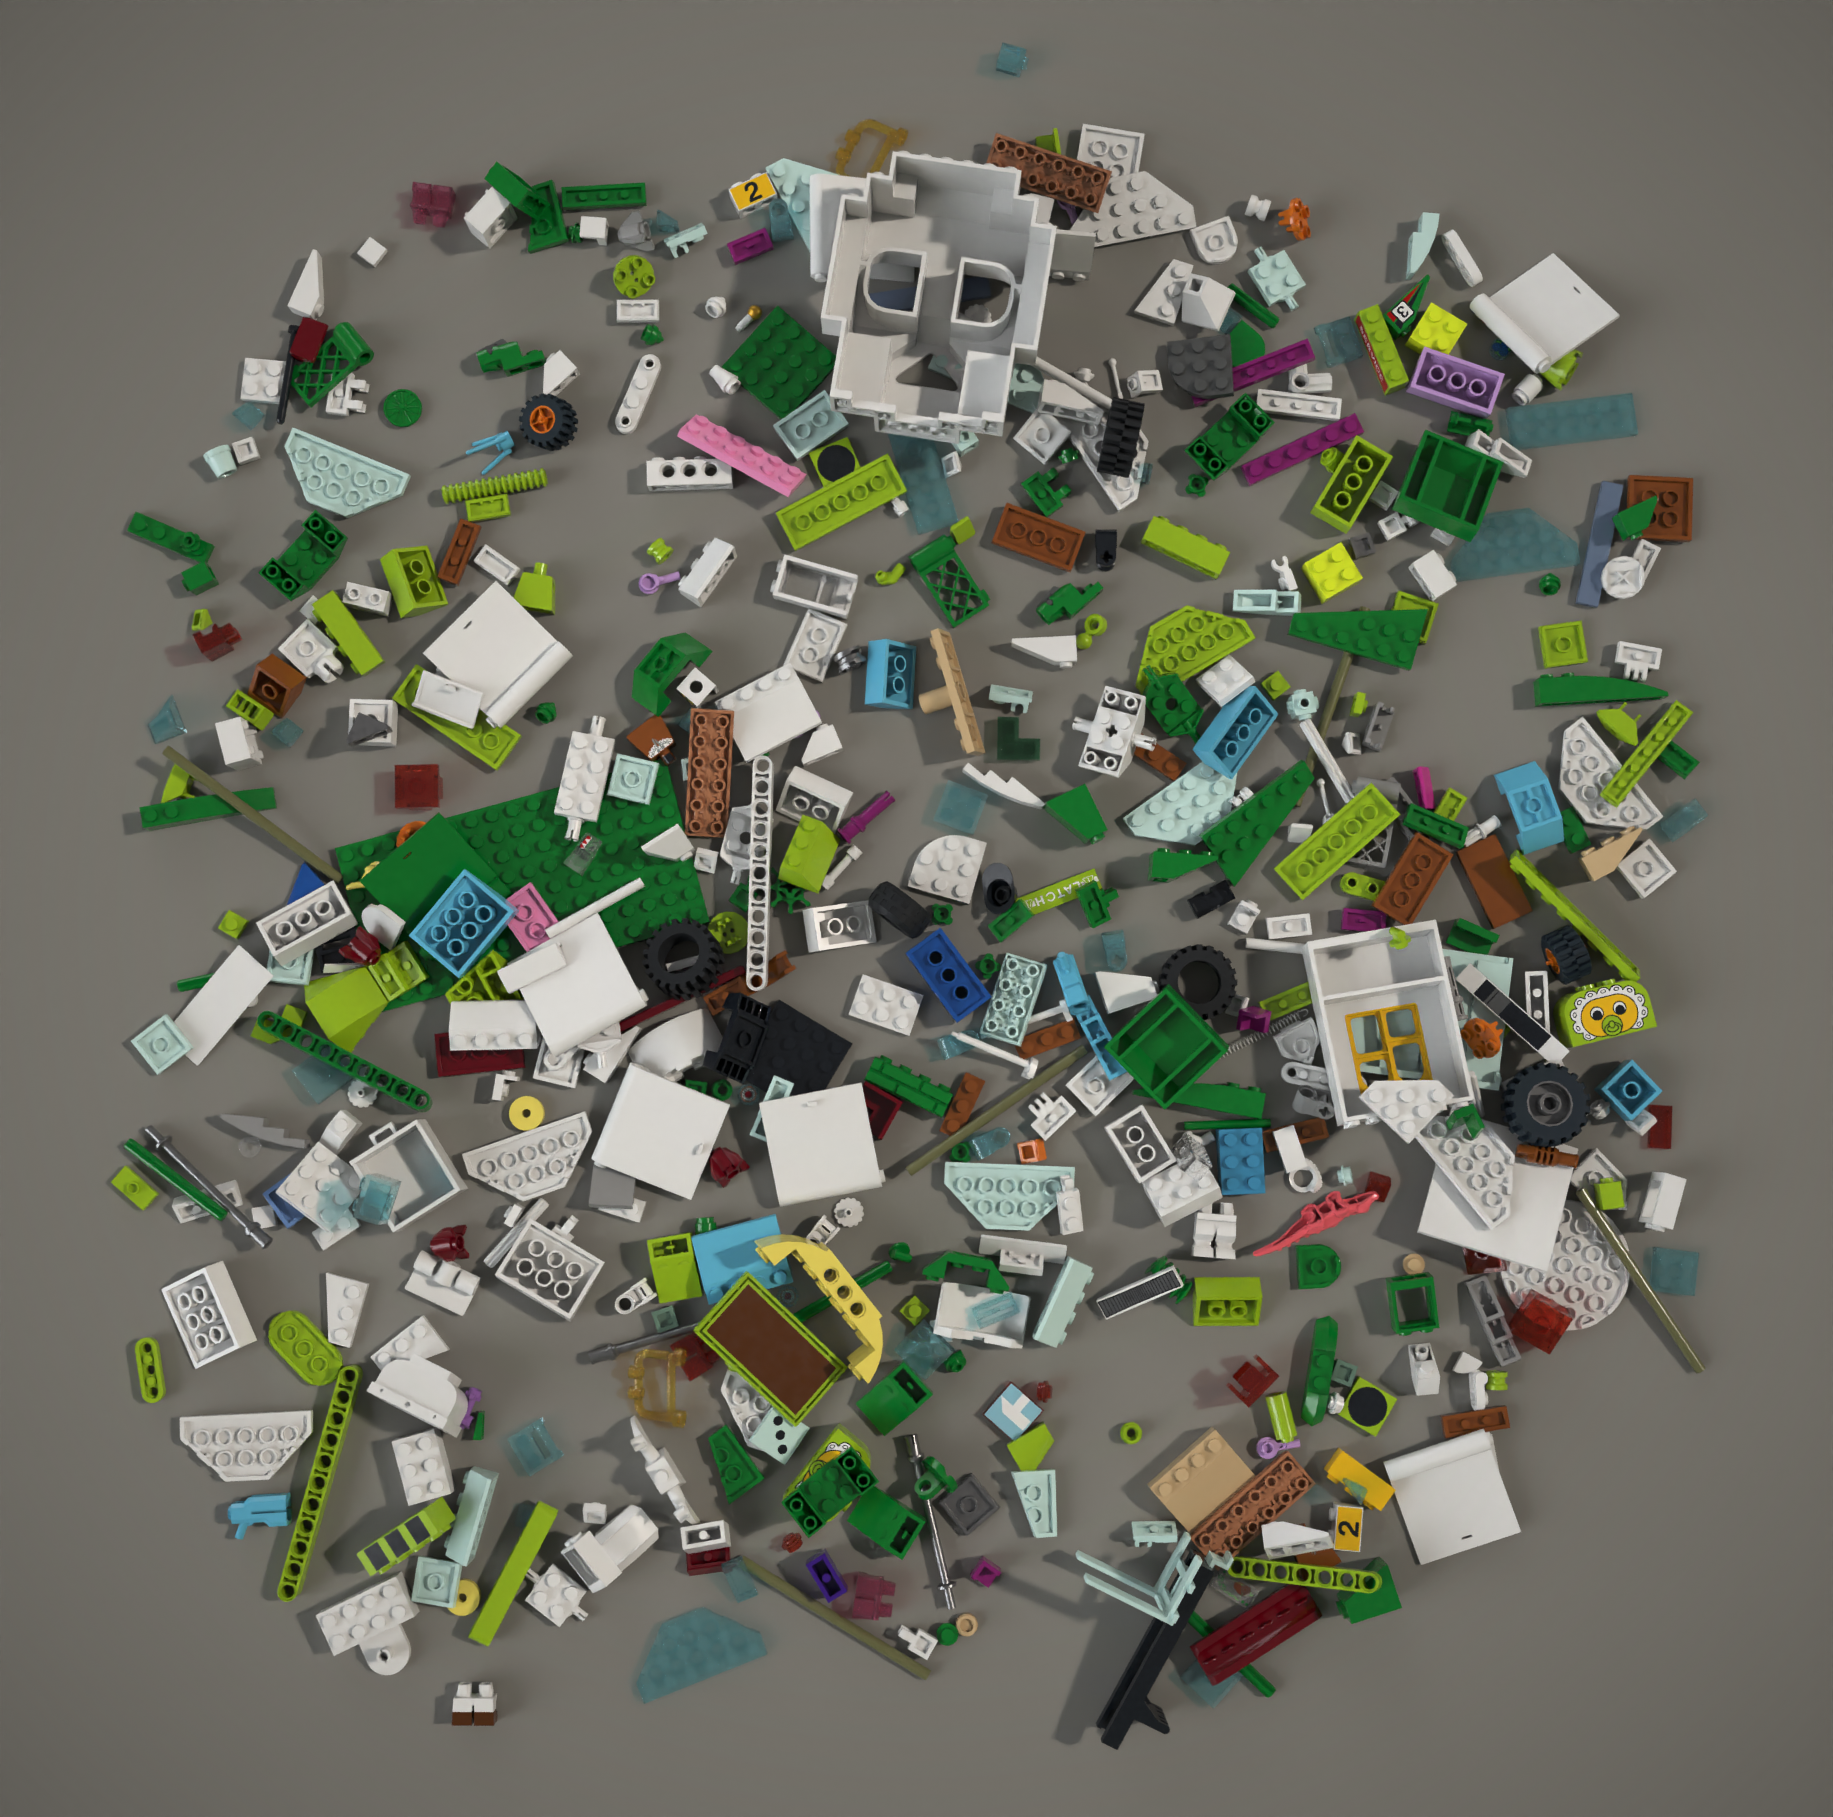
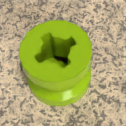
(660, 551)
(1496, 1380)

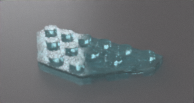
(1514, 544)
(694, 1650)

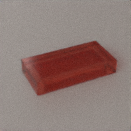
(1661, 1132)

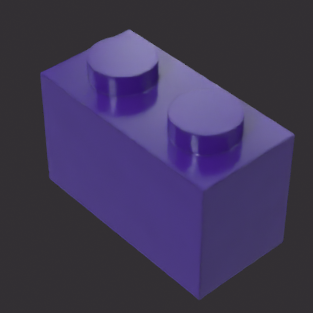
(826, 1575)

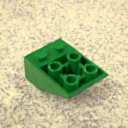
(1170, 866)
(894, 1398)
(887, 1521)

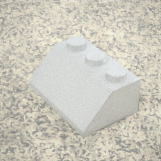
(707, 571)
(813, 797)

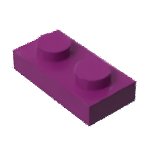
(750, 246)
(1362, 920)

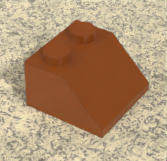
(276, 685)

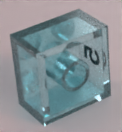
(376, 1198)

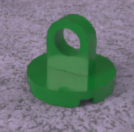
(935, 1477)

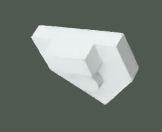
(1298, 1041)

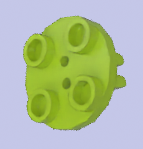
(626, 282)
(724, 923)

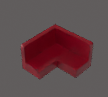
(884, 1108)

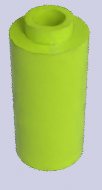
(1281, 1416)

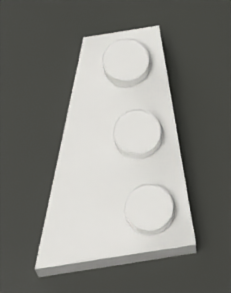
(1166, 294)
(417, 1339)

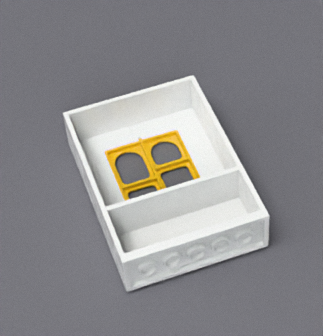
(1367, 977)

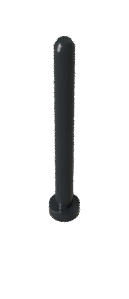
(287, 379)

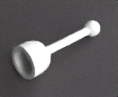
(1320, 782)

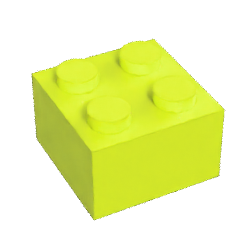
(1436, 331)
(1331, 573)

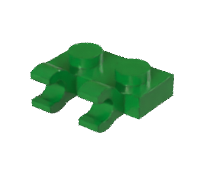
(1043, 495)

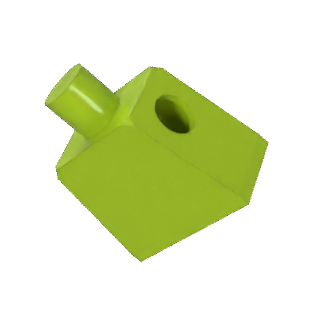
(536, 590)

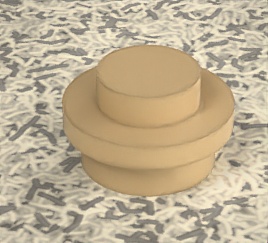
(1413, 1264)

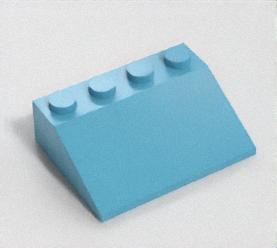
(463, 923)
(731, 1251)

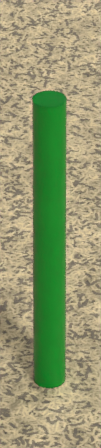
(1227, 1124)

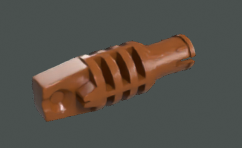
(1546, 1156)

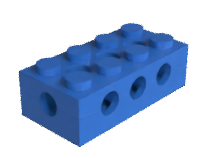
(953, 961)

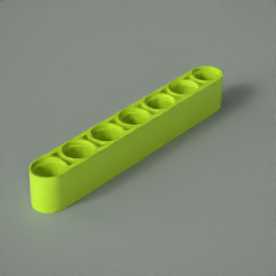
(1314, 1571)
(513, 1573)

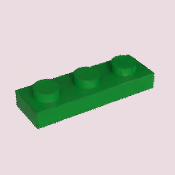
(1435, 826)

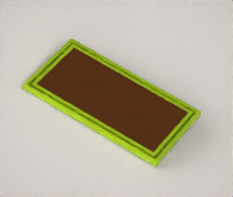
(770, 1348)

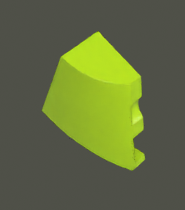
(1031, 1447)

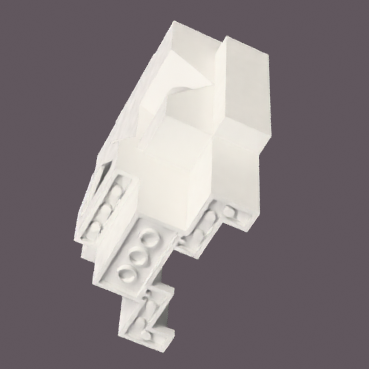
(949, 224)

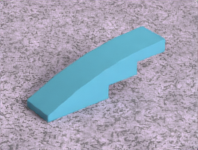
(1098, 1037)

